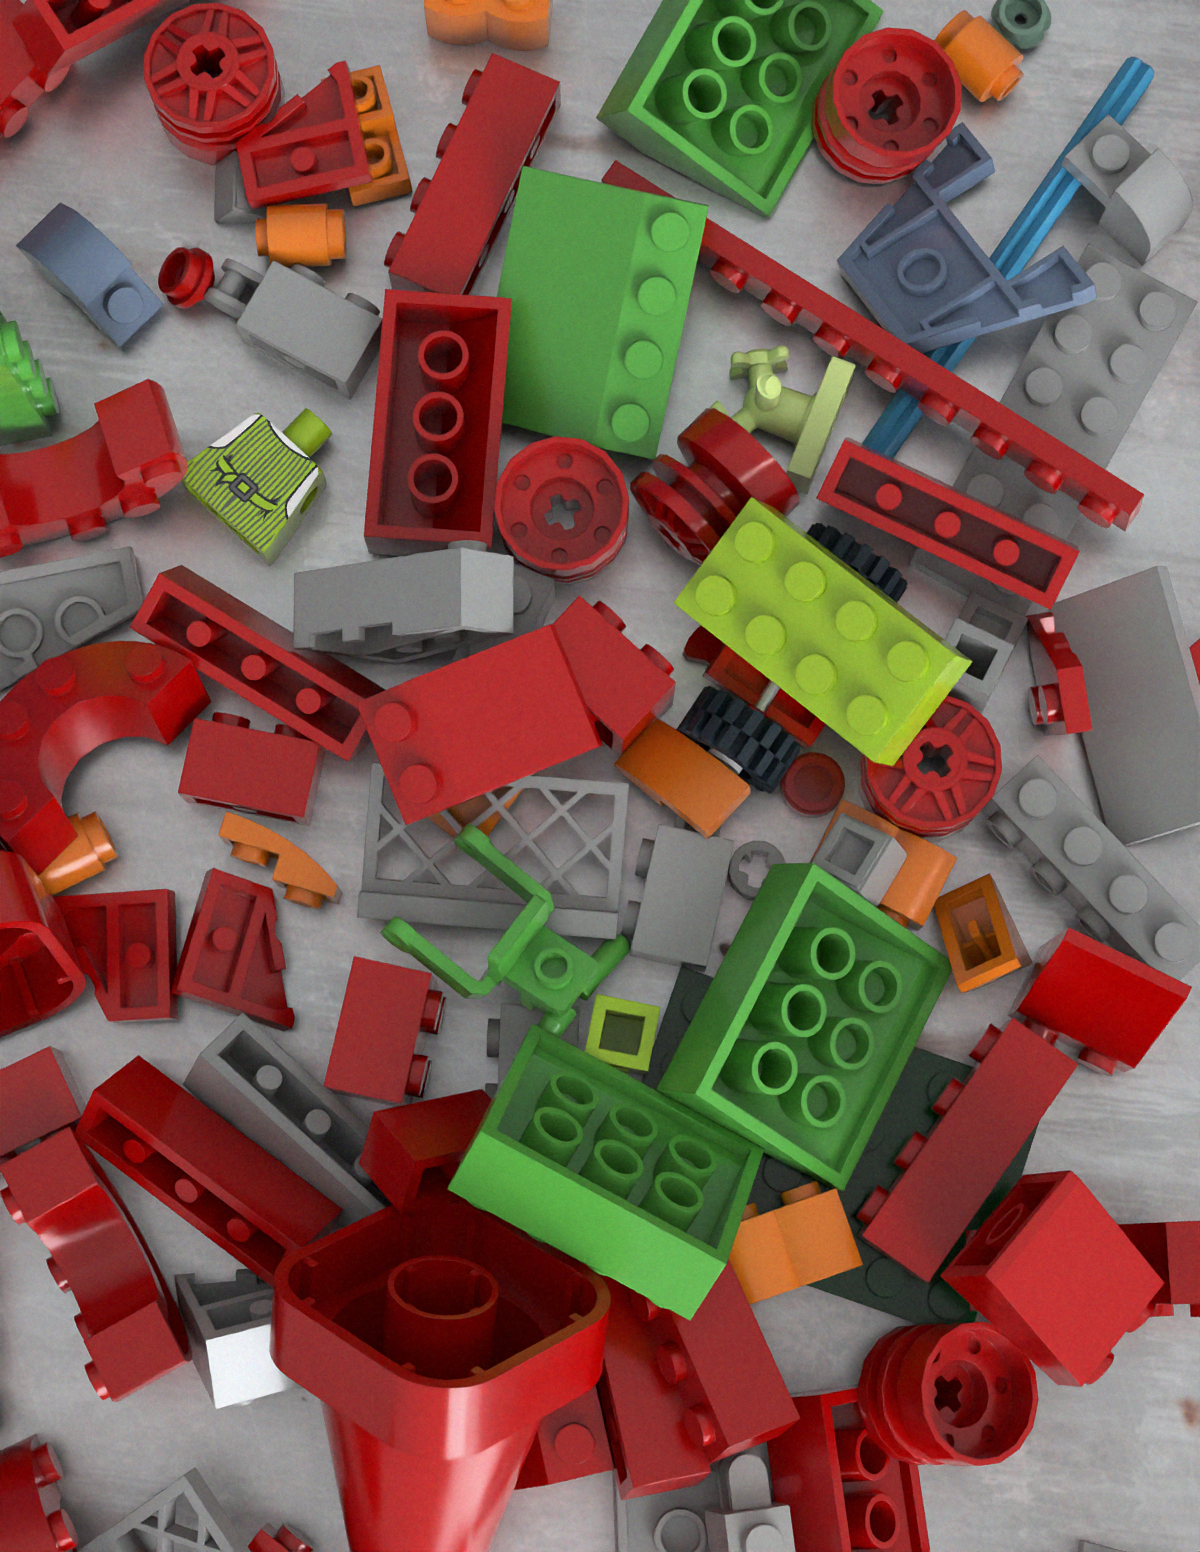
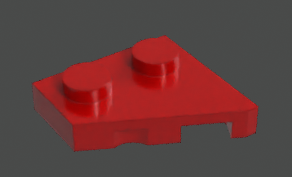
(308, 146)
(1060, 689)
(127, 950)
(234, 953)

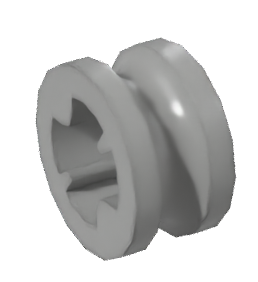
(739, 879)

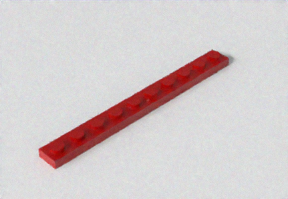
(897, 365)

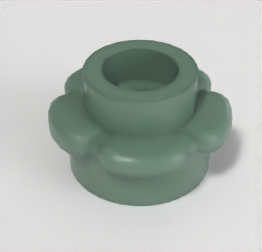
(1025, 35)

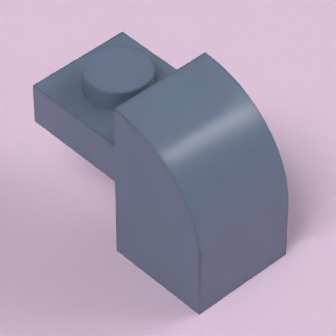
(90, 272)

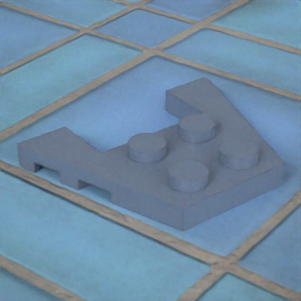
(930, 276)

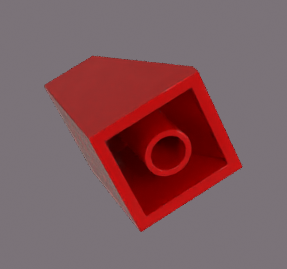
(1056, 1277)

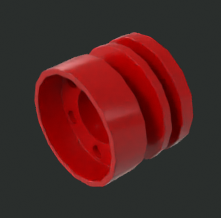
(893, 74)
(203, 112)
(579, 478)
(700, 502)
(929, 803)
(948, 1394)

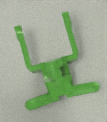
(528, 956)

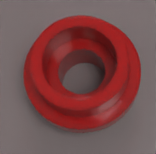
(186, 276)

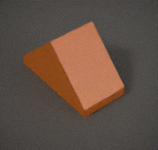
(979, 934)

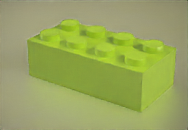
(822, 632)

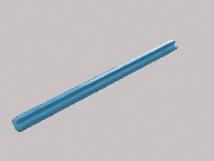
(1020, 242)

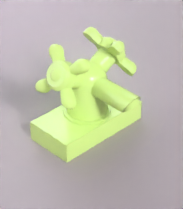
(787, 412)

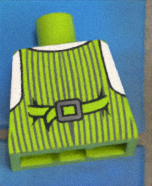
(261, 479)

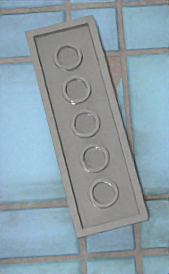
(1080, 387)

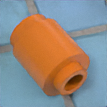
(981, 56)
(302, 235)
(83, 857)

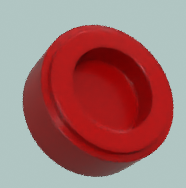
(813, 785)

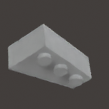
(405, 604)
(231, 1337)

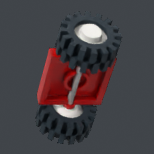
(760, 724)

